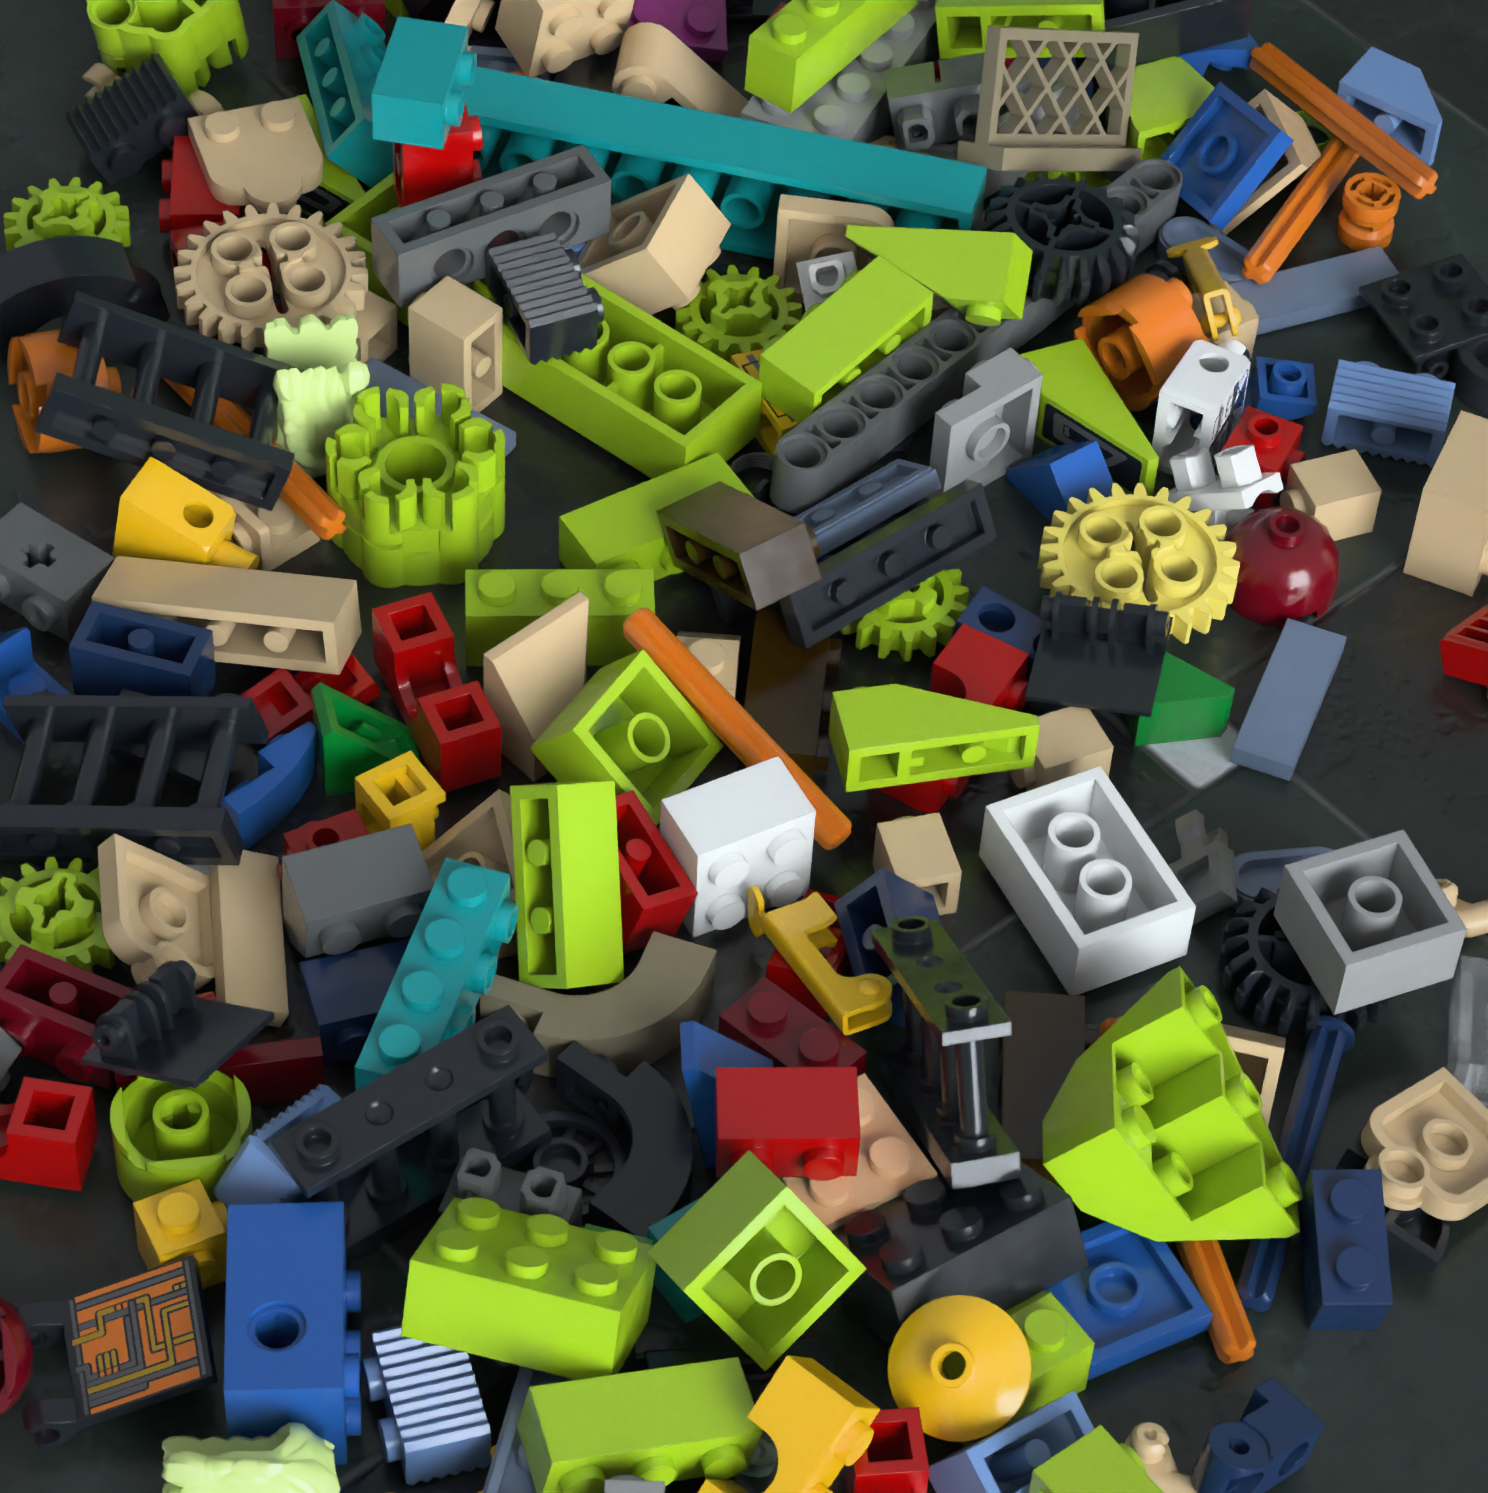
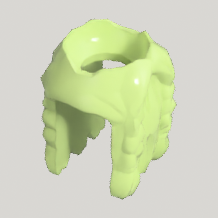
(324, 394)
(282, 1463)

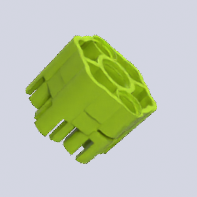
(181, 31)
(418, 490)

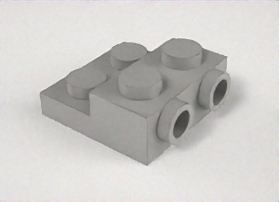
(989, 424)

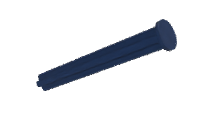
(1297, 1147)

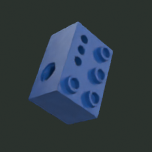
(288, 1323)

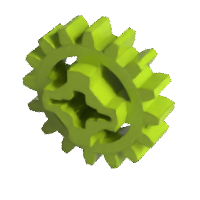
(66, 212)
(738, 312)
(914, 617)
(55, 915)

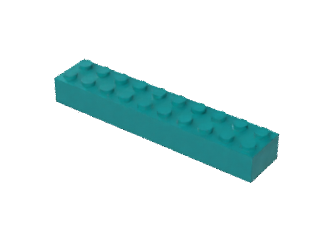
(731, 158)

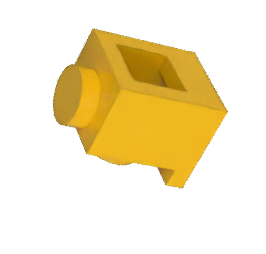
(399, 795)

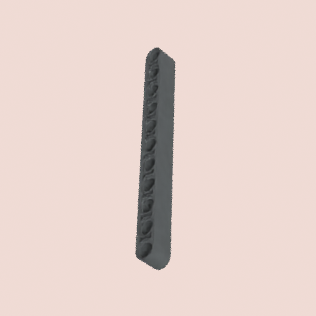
(931, 368)

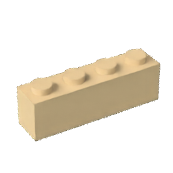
(253, 613)

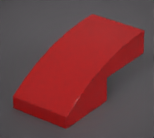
(287, 699)

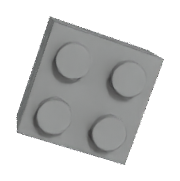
(1369, 921)

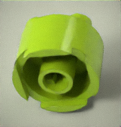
(177, 1133)

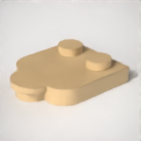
(258, 154)
(817, 229)
(154, 910)
(1431, 1148)

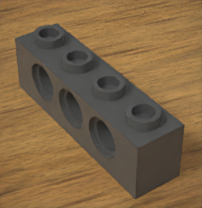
(453, 229)

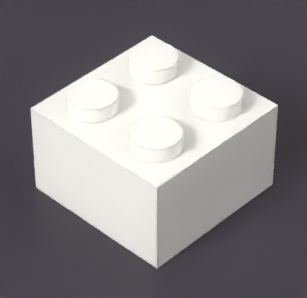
(741, 835)

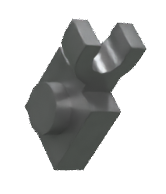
(1204, 866)

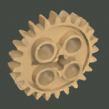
(231, 291)

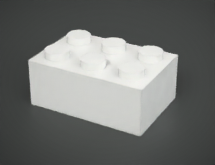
(1086, 881)

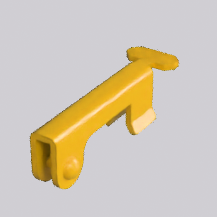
(1207, 283)
(798, 934)

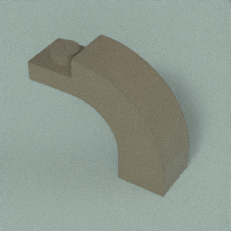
(625, 1023)

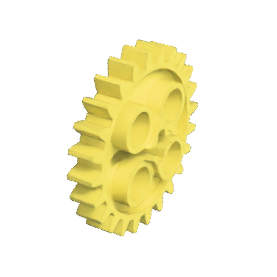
(1175, 550)

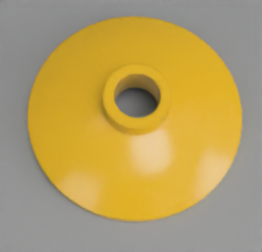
(994, 1376)

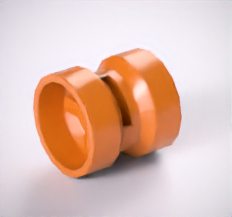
(1368, 211)

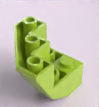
(1169, 1128)

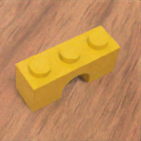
(814, 1425)

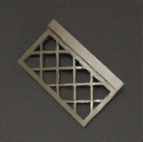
(1052, 143)

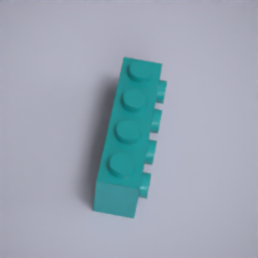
(341, 68)
(442, 968)

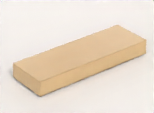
(249, 935)

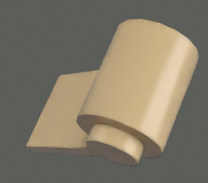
(661, 67)

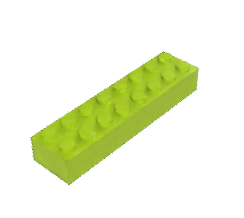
(635, 394)

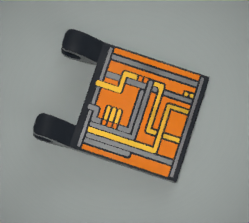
(123, 1347)

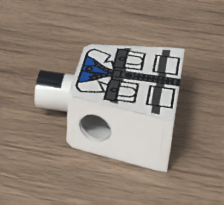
(1206, 382)

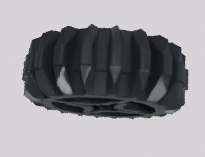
(1076, 235)
(1270, 976)

